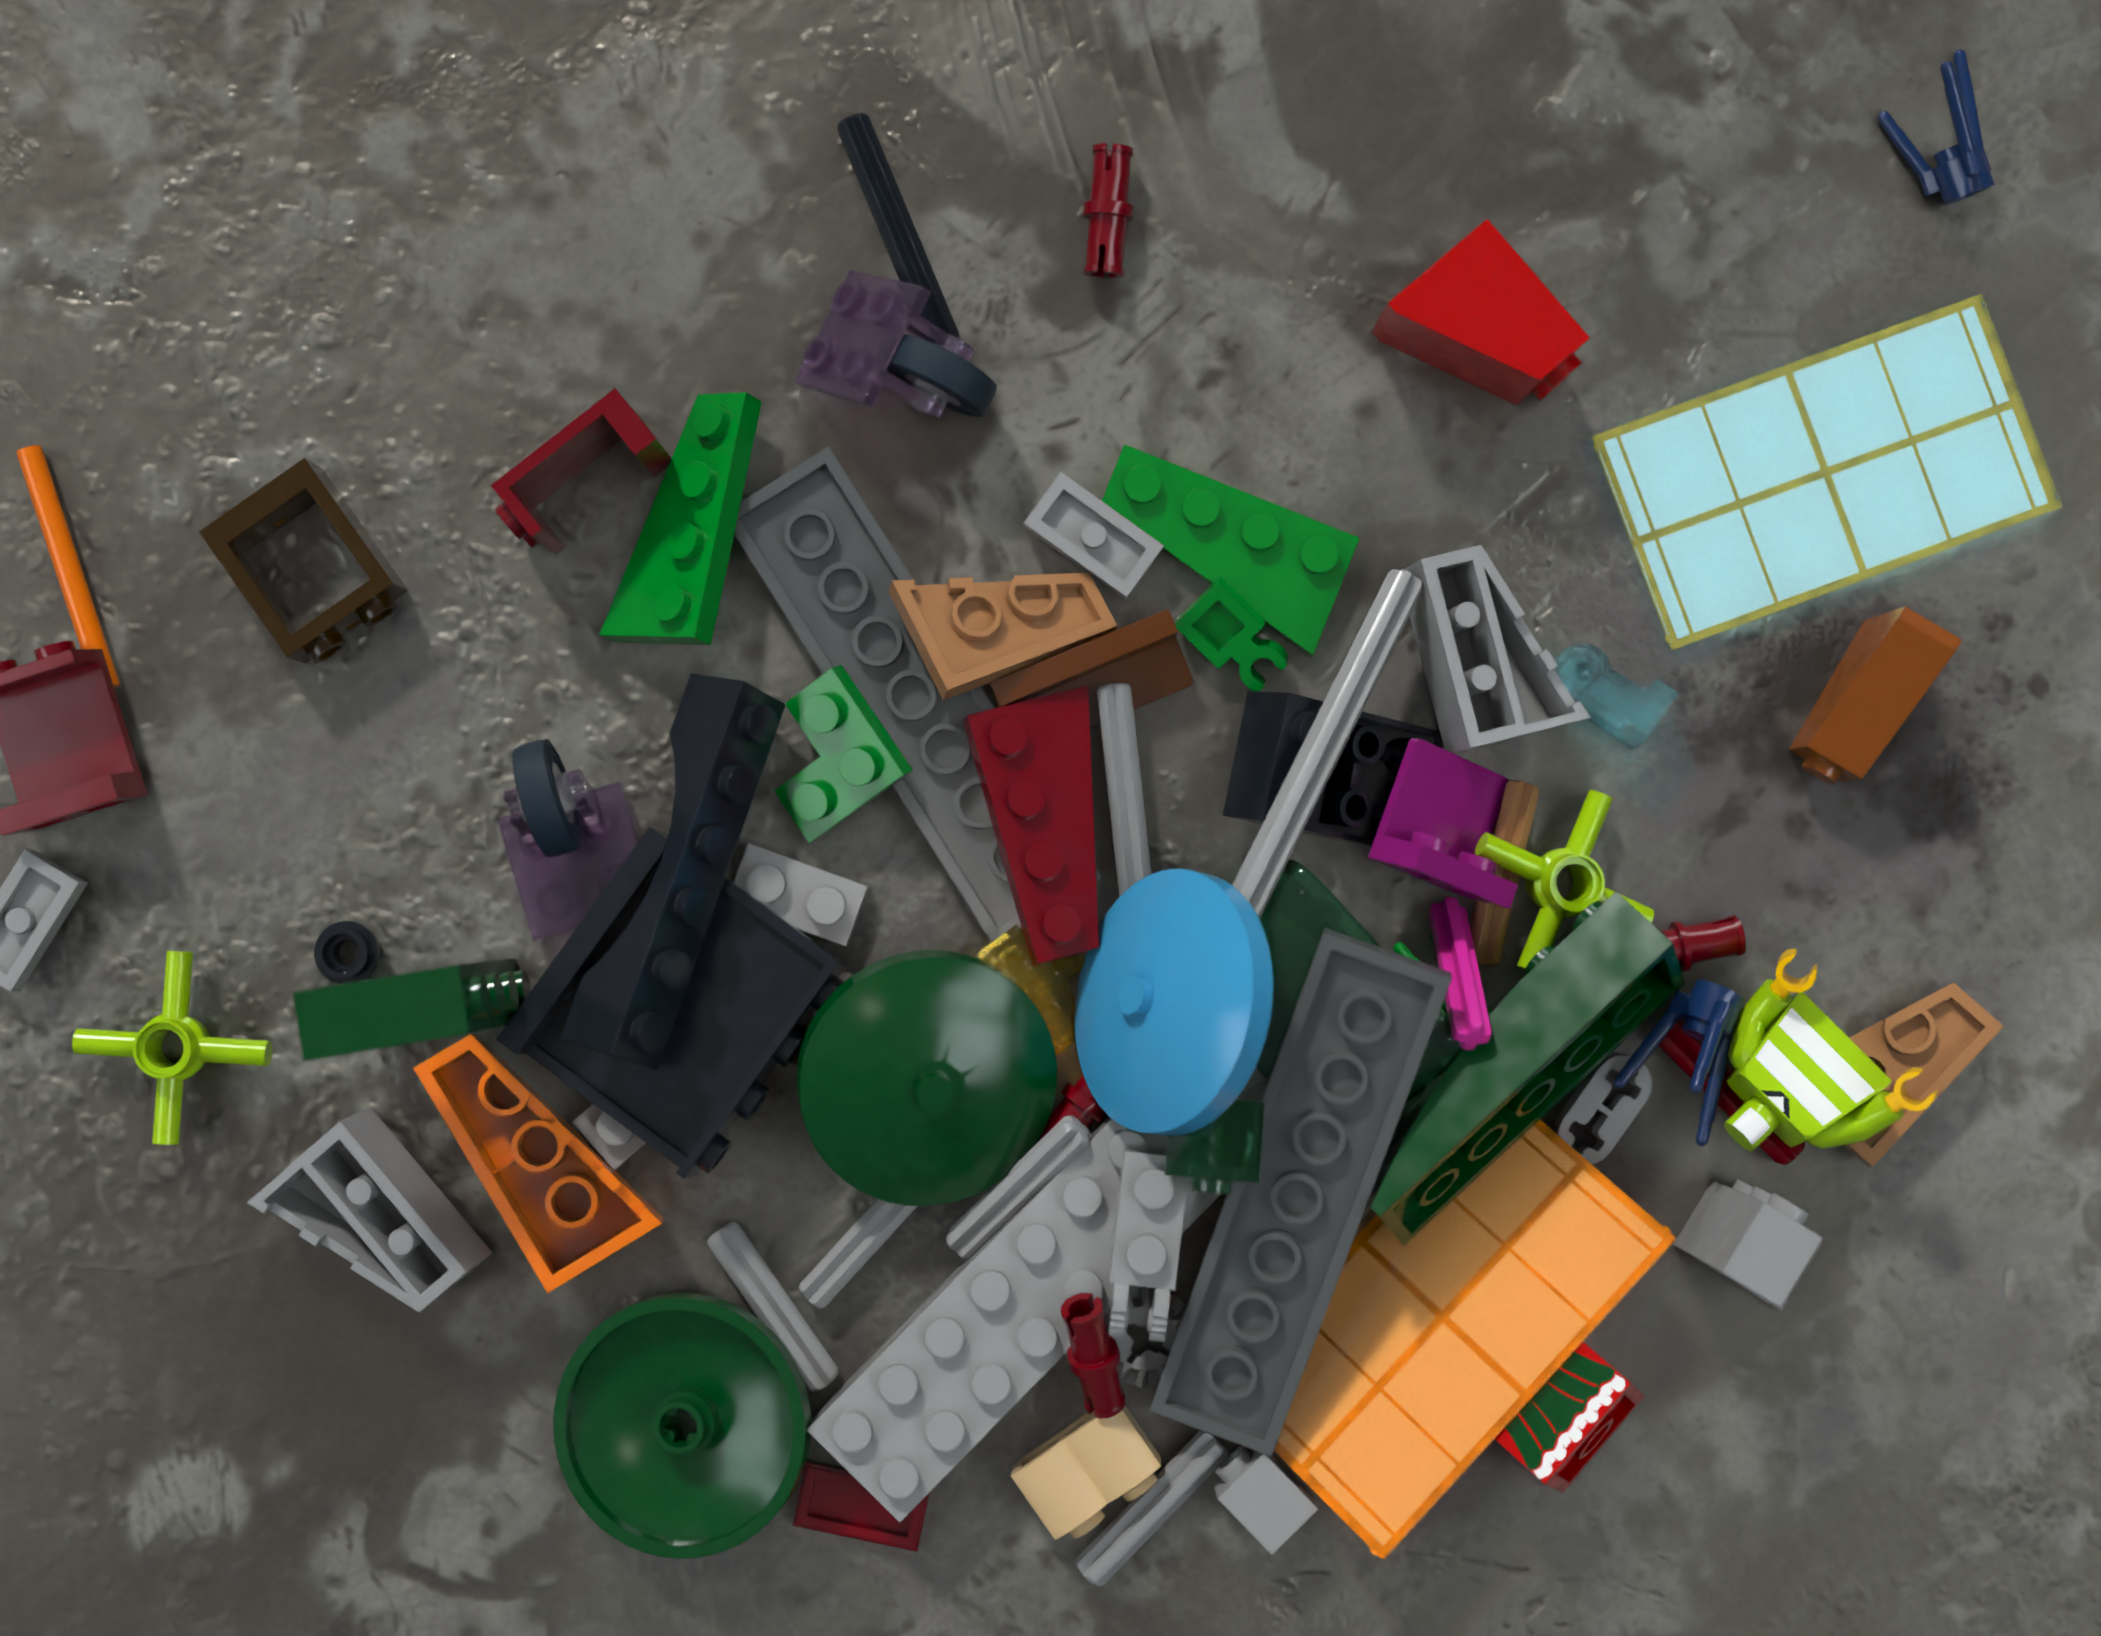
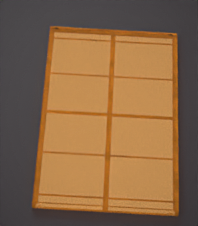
(1458, 1331)

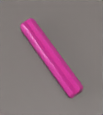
(1457, 955)

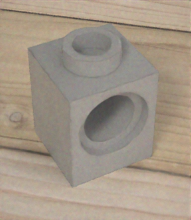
(1263, 1496)

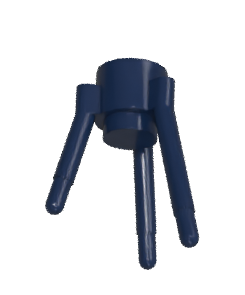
(1962, 167)
(1710, 1018)

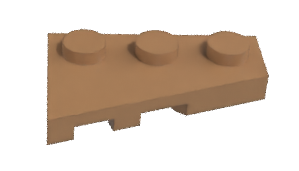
(996, 628)
(1932, 1034)

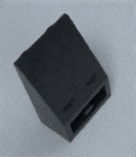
(1358, 786)

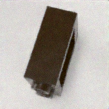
(268, 512)

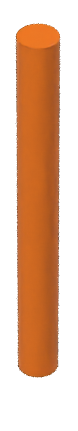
(63, 553)

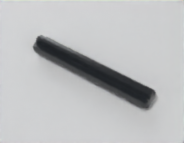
(893, 216)

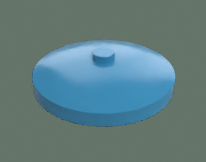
(1173, 1002)

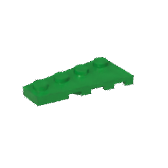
(687, 539)
(1267, 553)

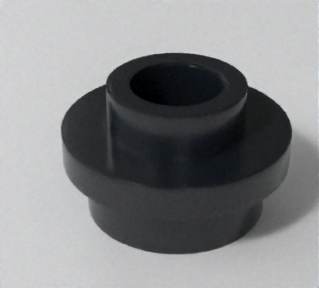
(328, 946)

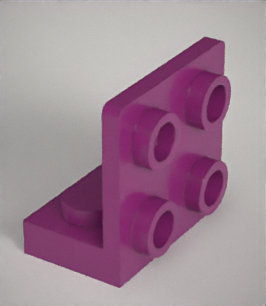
(1436, 820)

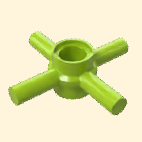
(1543, 871)
(148, 1052)

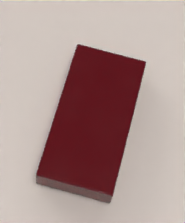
(839, 1505)

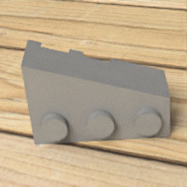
(1480, 656)
(376, 1210)
(1751, 1239)

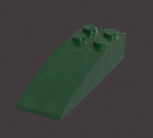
(1543, 1042)

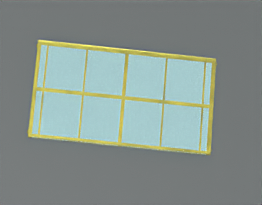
(1826, 471)

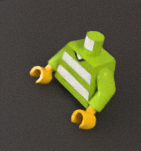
(1806, 1073)

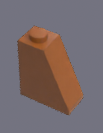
(1872, 694)

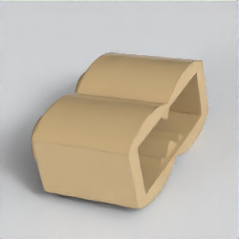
(1086, 1469)

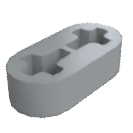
(1613, 1118)

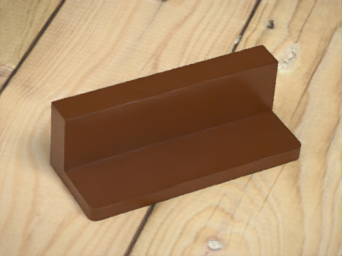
(1137, 654)

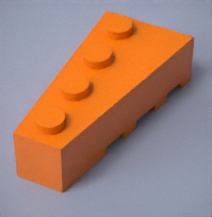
(536, 1168)

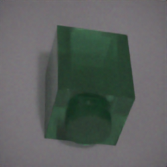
(1220, 1151)

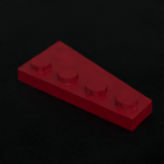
(1040, 804)

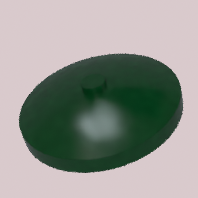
(926, 1078)
(682, 1425)

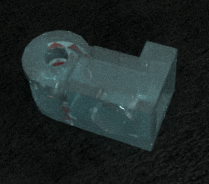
(1611, 698)

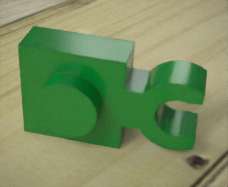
(1226, 627)

